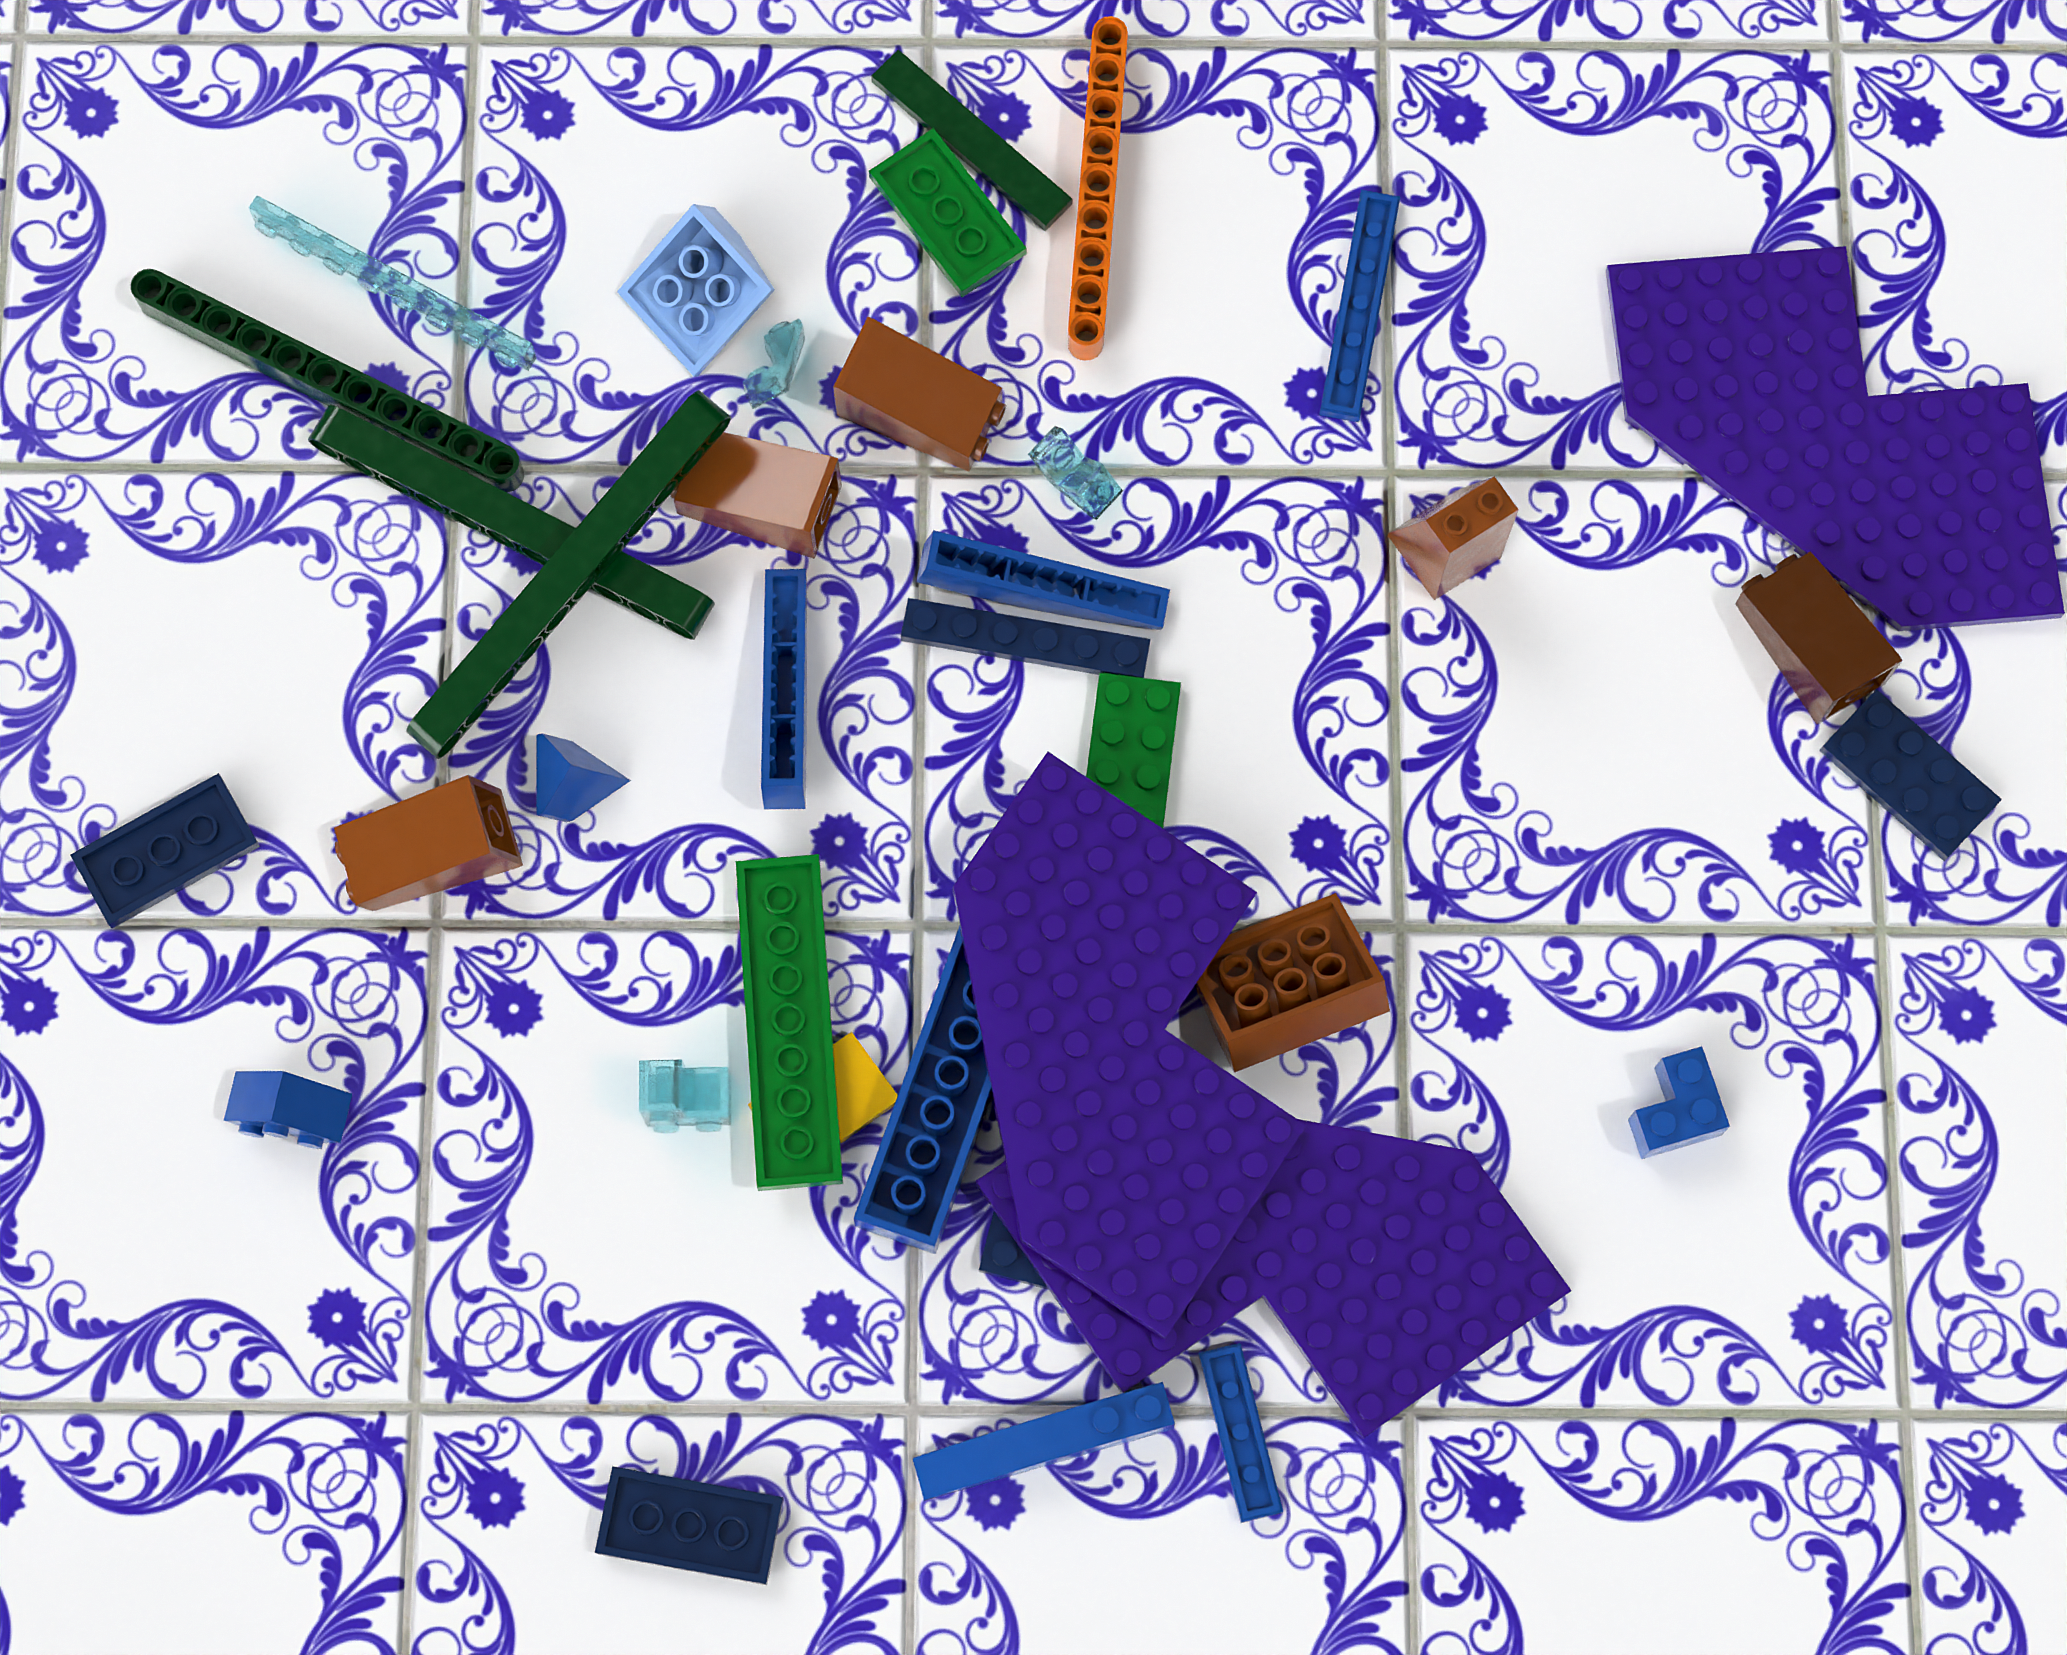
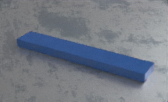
(1359, 306)

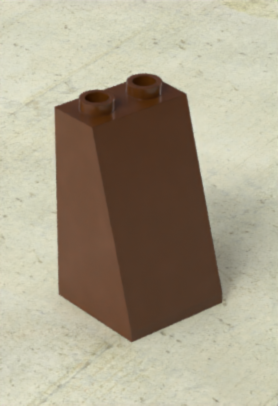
(1817, 636)

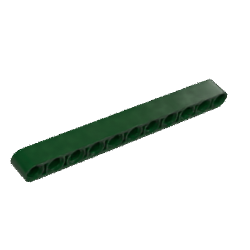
(316, 365)
(502, 517)
(568, 574)

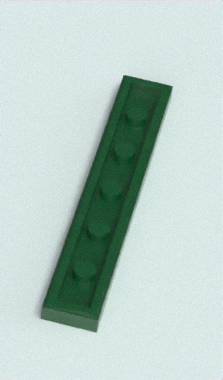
(972, 140)

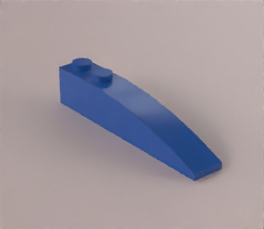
(1039, 583)
(784, 690)
(1045, 1441)

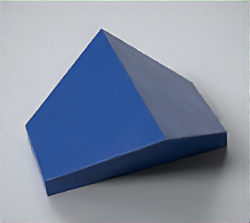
(570, 779)

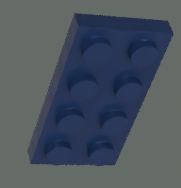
(1910, 775)
(164, 850)
(689, 1525)

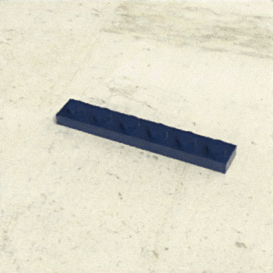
(1024, 639)

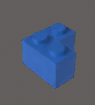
(287, 1104)
(1690, 1107)

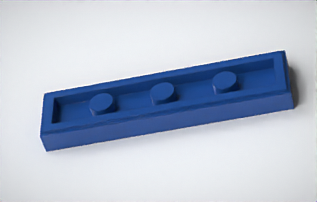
(1240, 1433)

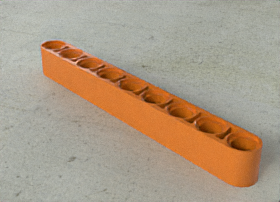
(1093, 204)

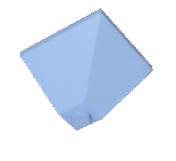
(697, 287)

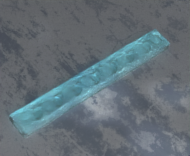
(402, 289)

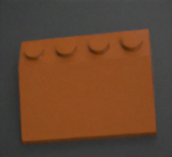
(1290, 983)

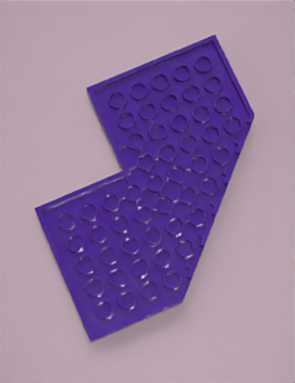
(1762, 390)
(1113, 1132)
(1371, 1254)

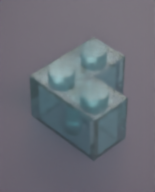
(683, 1096)

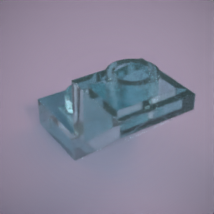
(784, 348)
(1076, 476)

